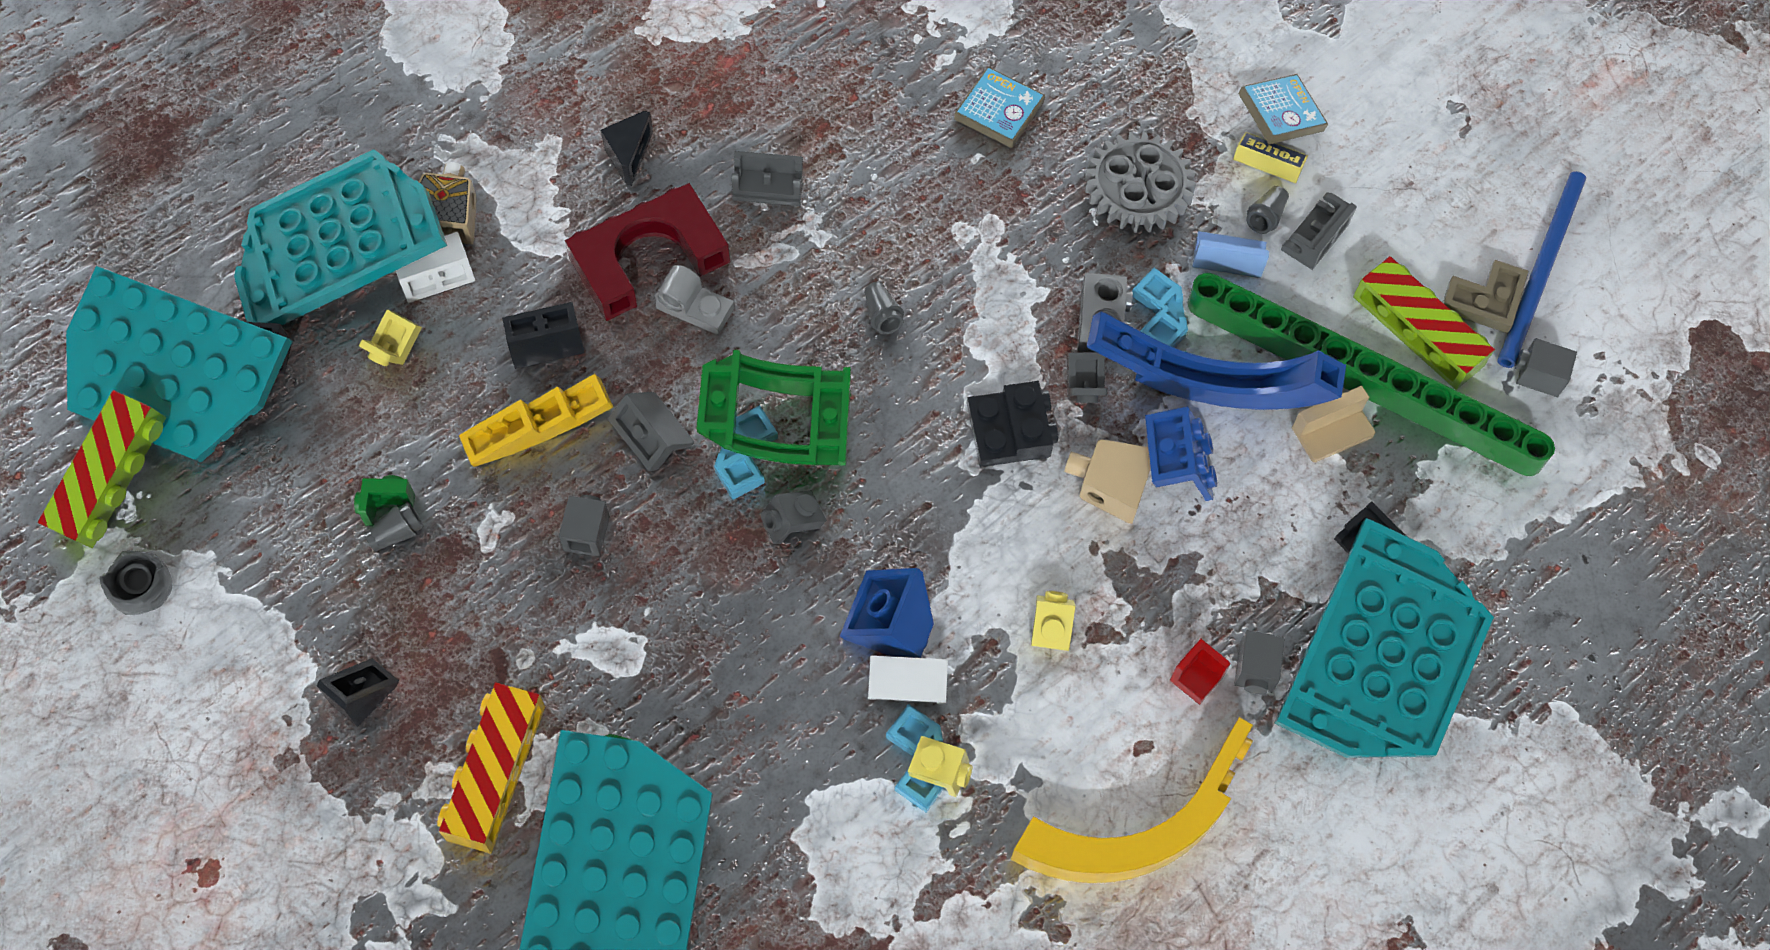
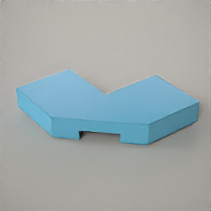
(1166, 301)
(737, 470)
(906, 735)

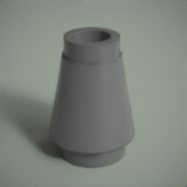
(1267, 210)
(884, 311)
(394, 527)

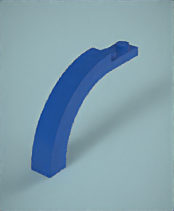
(1221, 383)

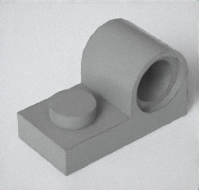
(685, 298)

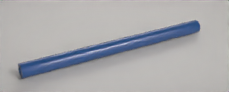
(1541, 270)

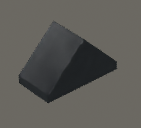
(627, 143)
(358, 689)

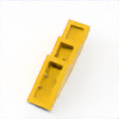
(536, 422)

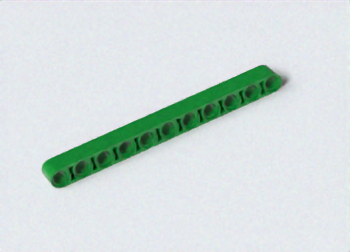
(1384, 372)

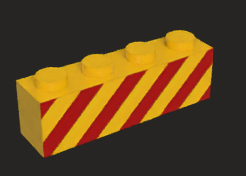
(491, 767)

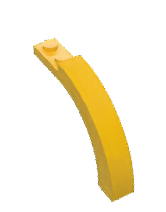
(1130, 856)

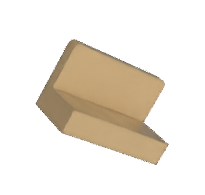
(1334, 425)

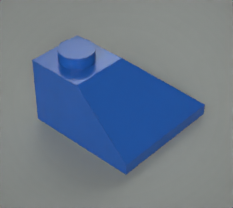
(891, 613)

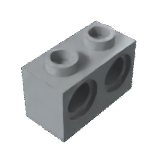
(1092, 290)

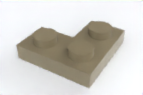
(1489, 304)

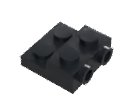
(1012, 424)

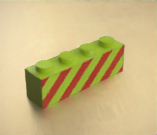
(1423, 322)
(102, 469)

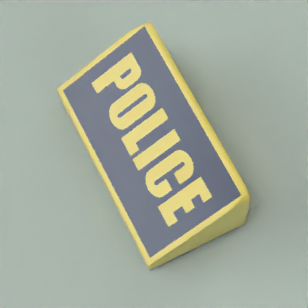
(1270, 157)

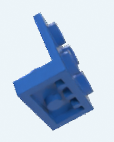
(1180, 450)

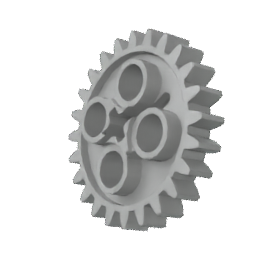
(1140, 181)

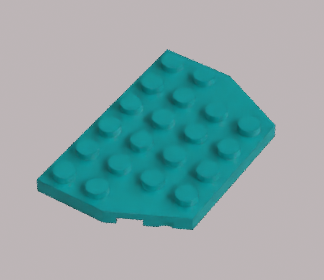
(333, 238)
(171, 356)
(1387, 652)
(616, 850)

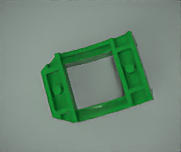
(829, 408)

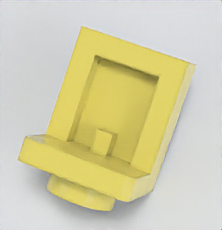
(392, 339)
(1053, 621)
(941, 765)

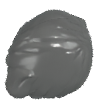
(137, 582)

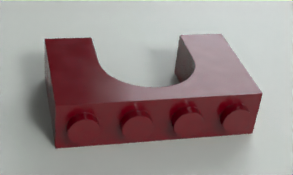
(674, 215)

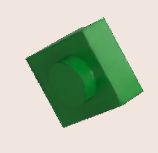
(381, 493)

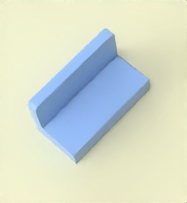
(1230, 254)

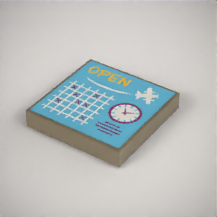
(999, 107)
(1283, 109)

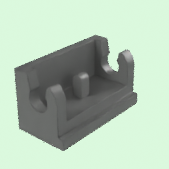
(767, 178)
(1319, 230)

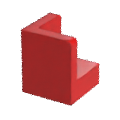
(1200, 671)

